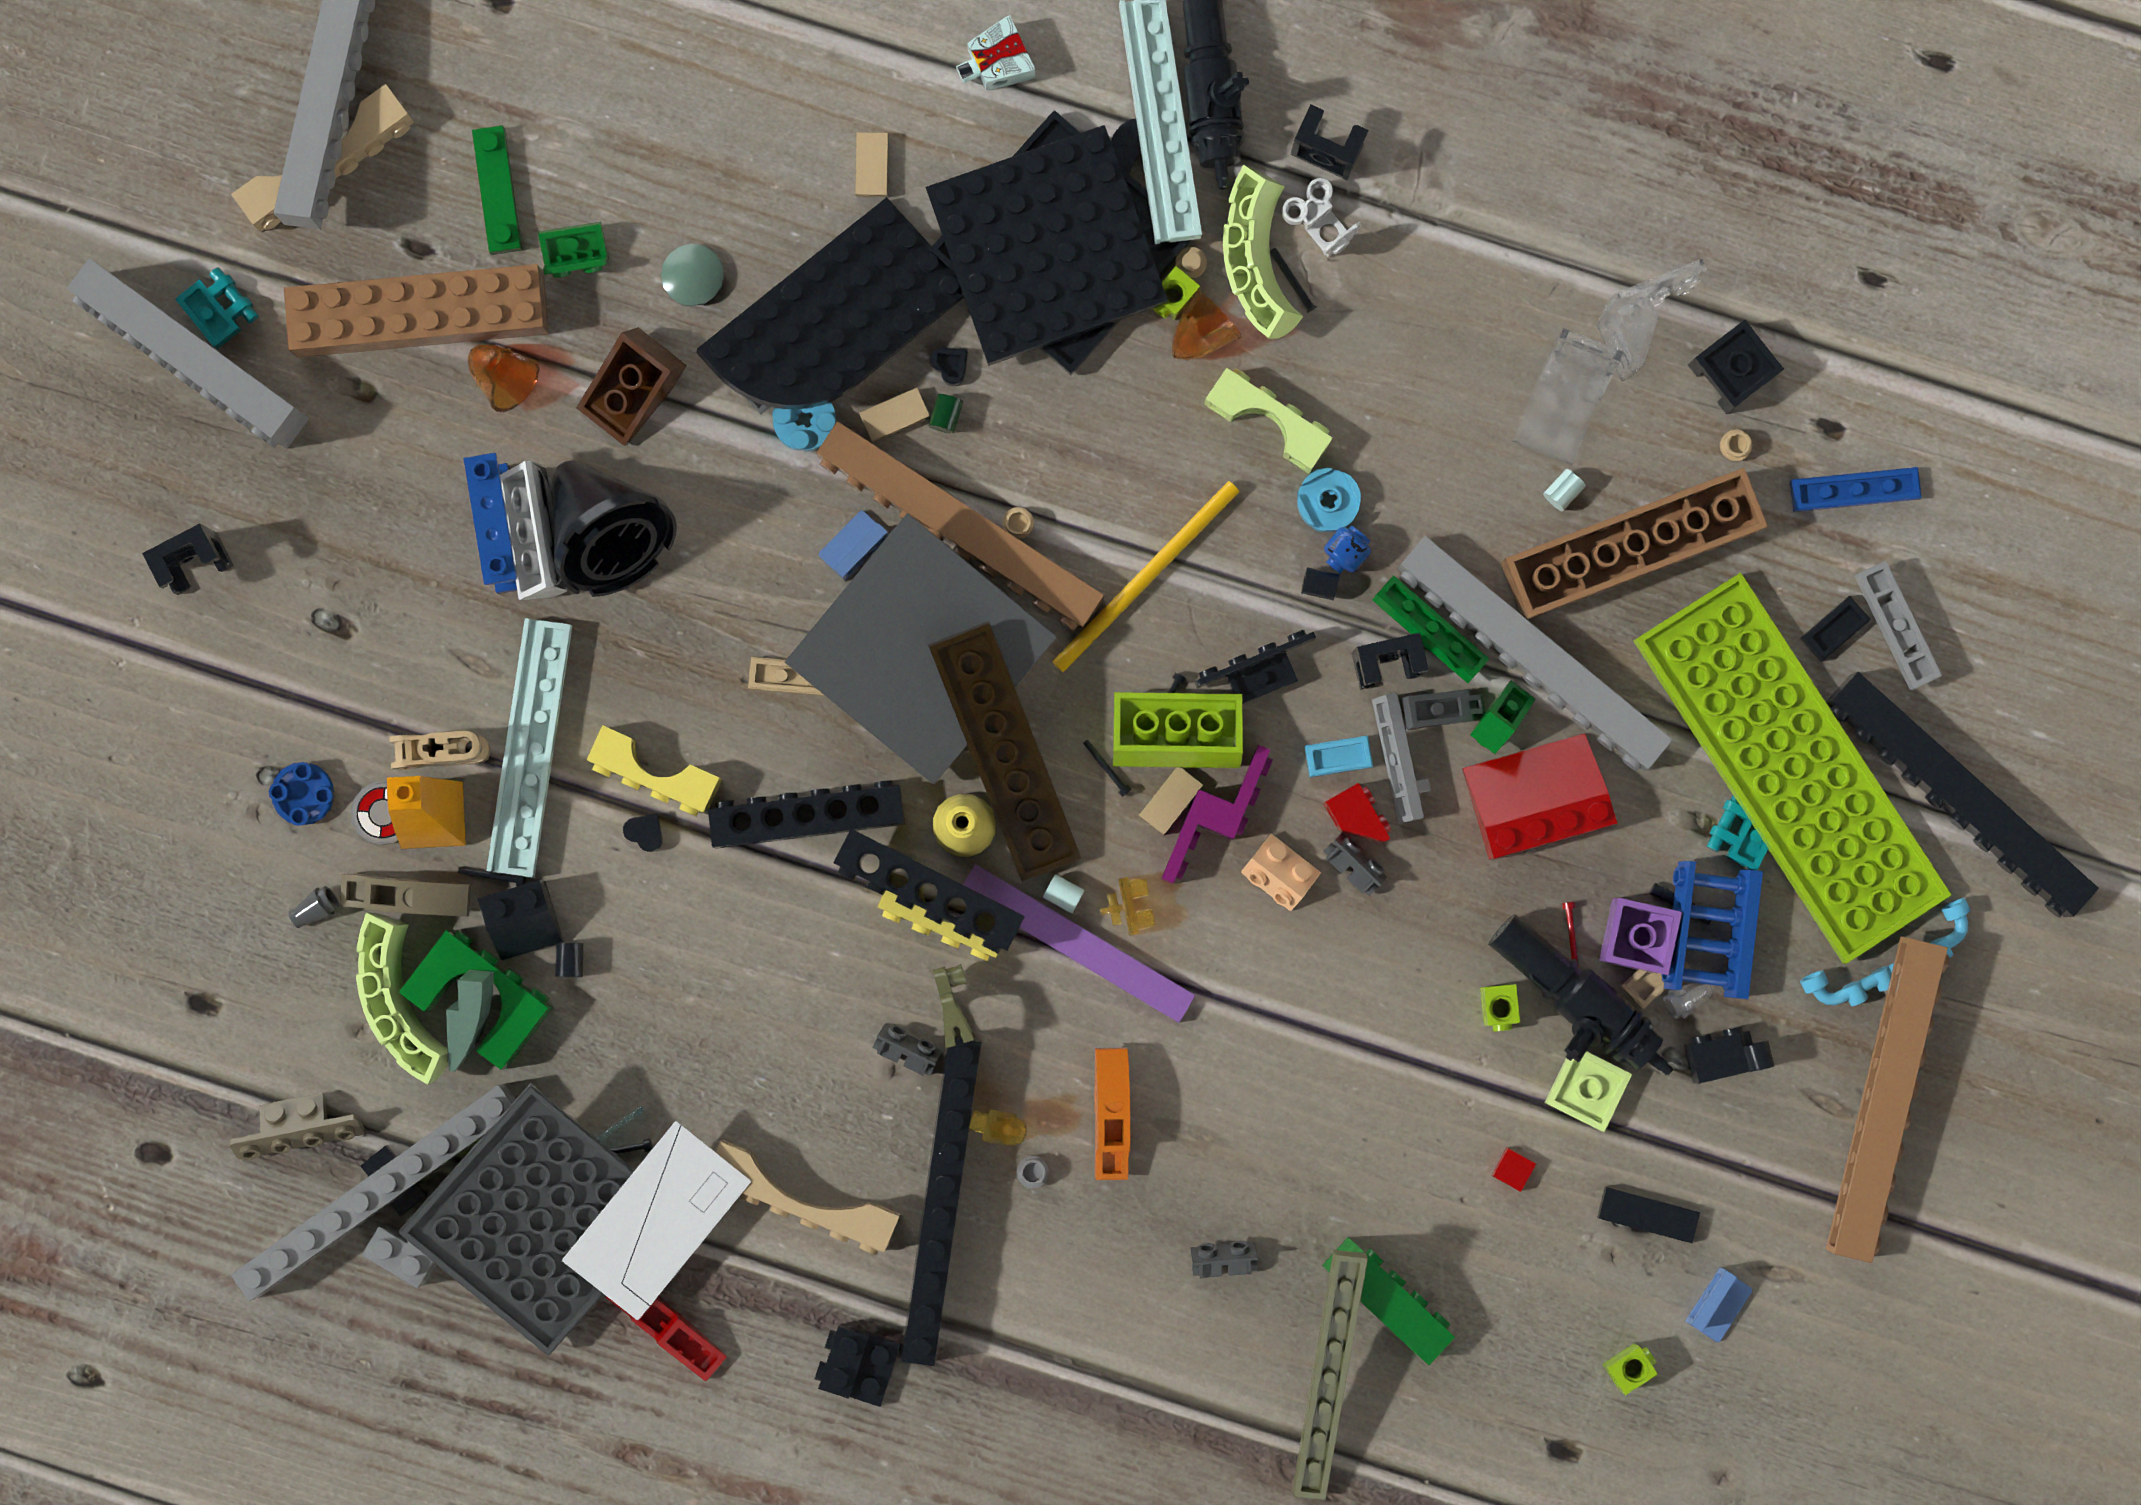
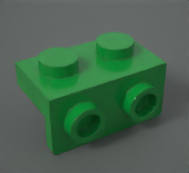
(573, 249)

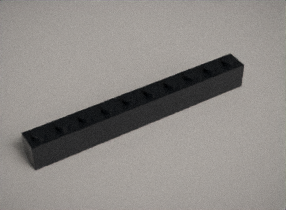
(1961, 796)
(940, 1203)

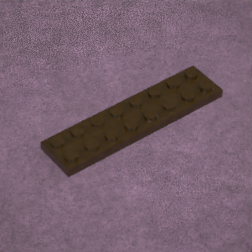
(1004, 751)

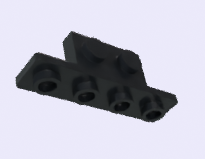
(1260, 673)

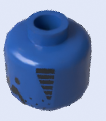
(1347, 549)

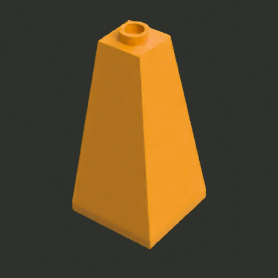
(426, 811)

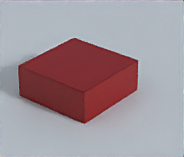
(1513, 1169)

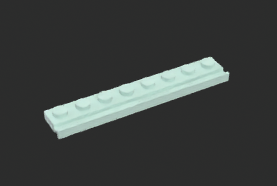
(1160, 120)
(529, 748)

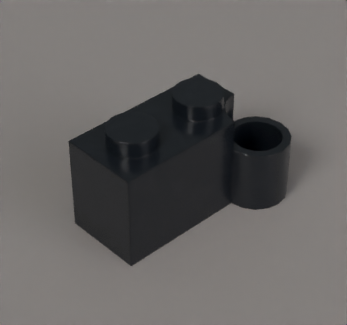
(1726, 1055)

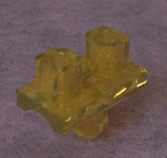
(1130, 890)
(999, 1127)

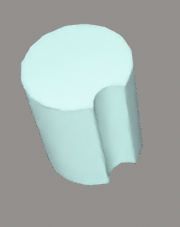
(1564, 490)
(1063, 893)

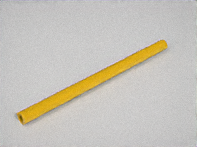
(1145, 576)

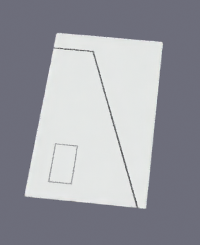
(656, 1220)

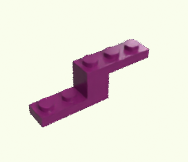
(1217, 815)

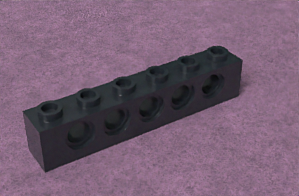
(723, 816)
(859, 846)

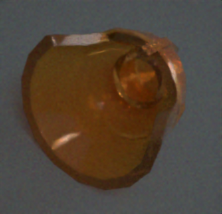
(1202, 329)
(502, 375)

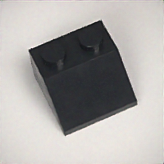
(520, 919)

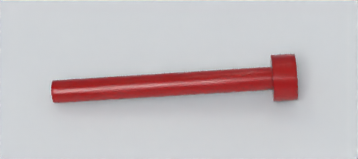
(1572, 940)

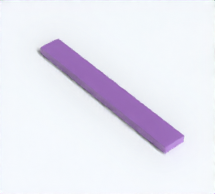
(1085, 947)

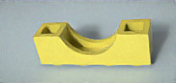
(617, 754)
(895, 912)

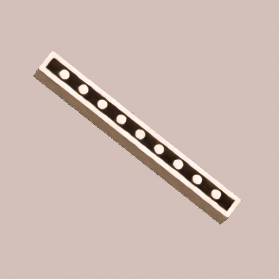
(960, 526)
(1887, 1099)

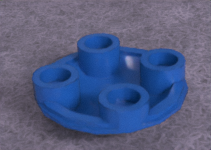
(302, 793)

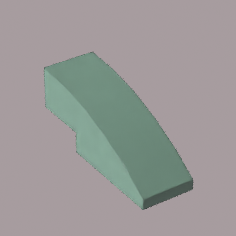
(468, 1015)

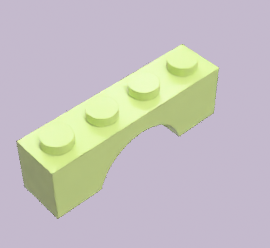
(1235, 397)

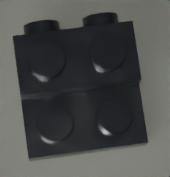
(857, 1365)

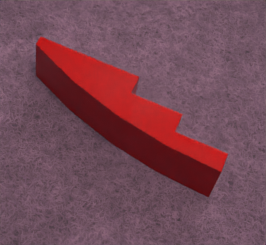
(679, 1338)

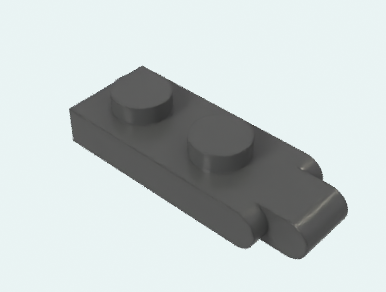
(1442, 708)

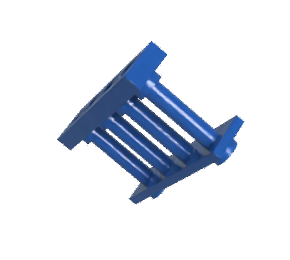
(491, 521)
(1742, 919)

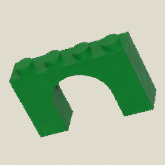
(521, 1008)

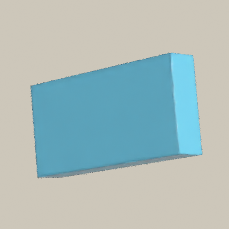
(1338, 756)

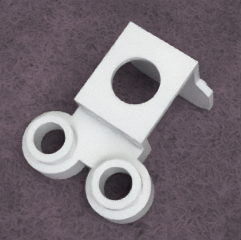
(1317, 213)

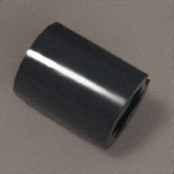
(1320, 583)
(569, 960)

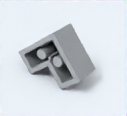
(399, 1256)

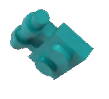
(207, 312)
(1747, 846)

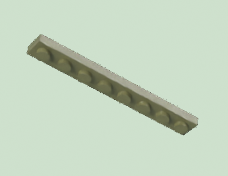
(1329, 1374)

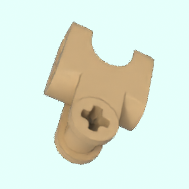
(419, 750)

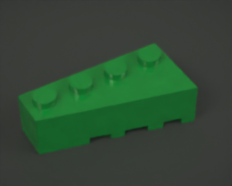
(1398, 1309)

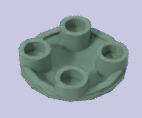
(692, 275)

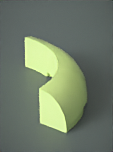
(1248, 254)
(385, 1008)

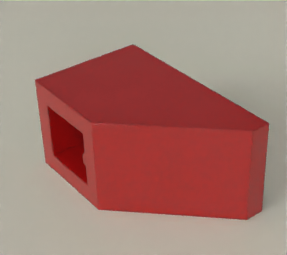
(1354, 814)

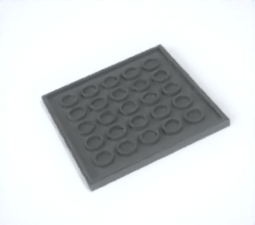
(875, 639)
(516, 1214)

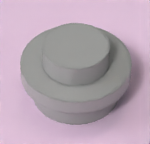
(1032, 1171)

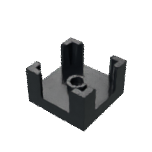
(1324, 152)
(1737, 365)
(195, 542)
(1411, 652)

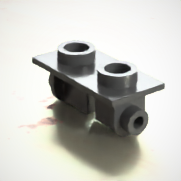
(1365, 870)
(920, 1054)
(1209, 1259)

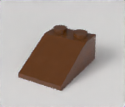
(630, 385)

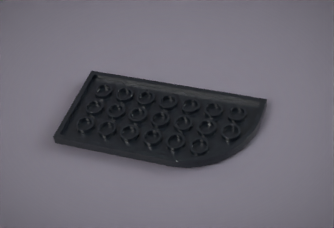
(835, 315)

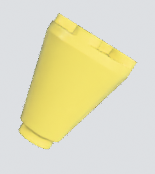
(975, 836)

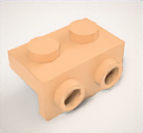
(1280, 872)

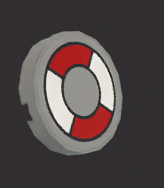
(371, 814)

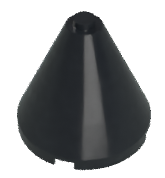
(606, 530)

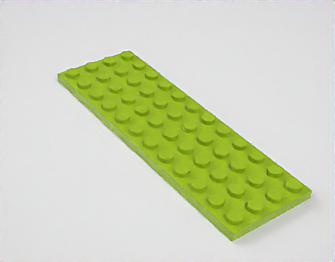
(1792, 768)

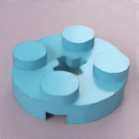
(800, 437)
(1333, 482)

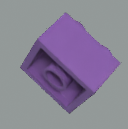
(1640, 936)

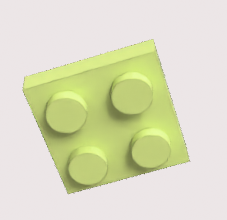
(1589, 1090)

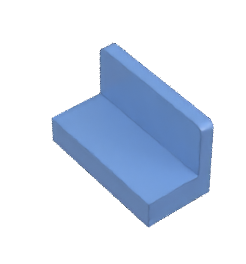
(853, 545)
(1719, 1305)

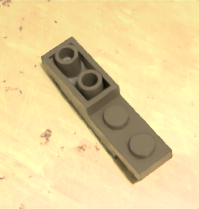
(405, 895)

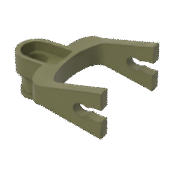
(952, 1014)

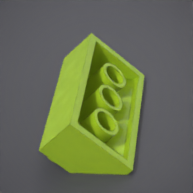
(1177, 730)

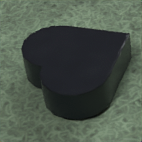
(950, 364)
(644, 831)

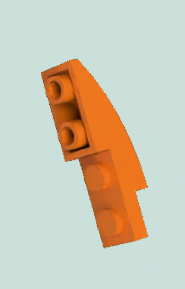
(1112, 1113)

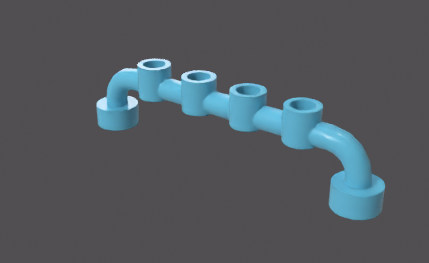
(1856, 991)

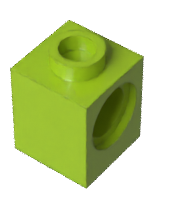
(1185, 285)
(1489, 996)
(1616, 1368)

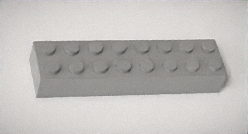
(181, 350)

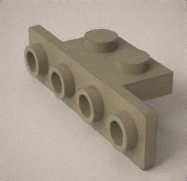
(295, 1125)

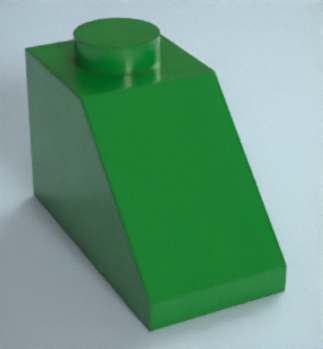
(1502, 717)

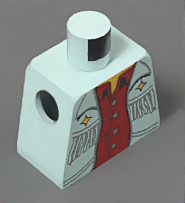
(997, 57)

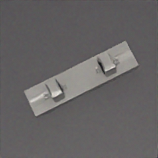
(1898, 625)
(1398, 760)

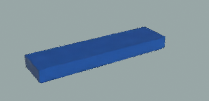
(1855, 489)

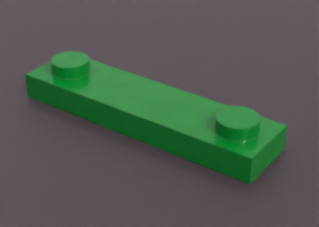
(496, 190)
(1435, 631)

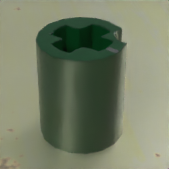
(946, 413)

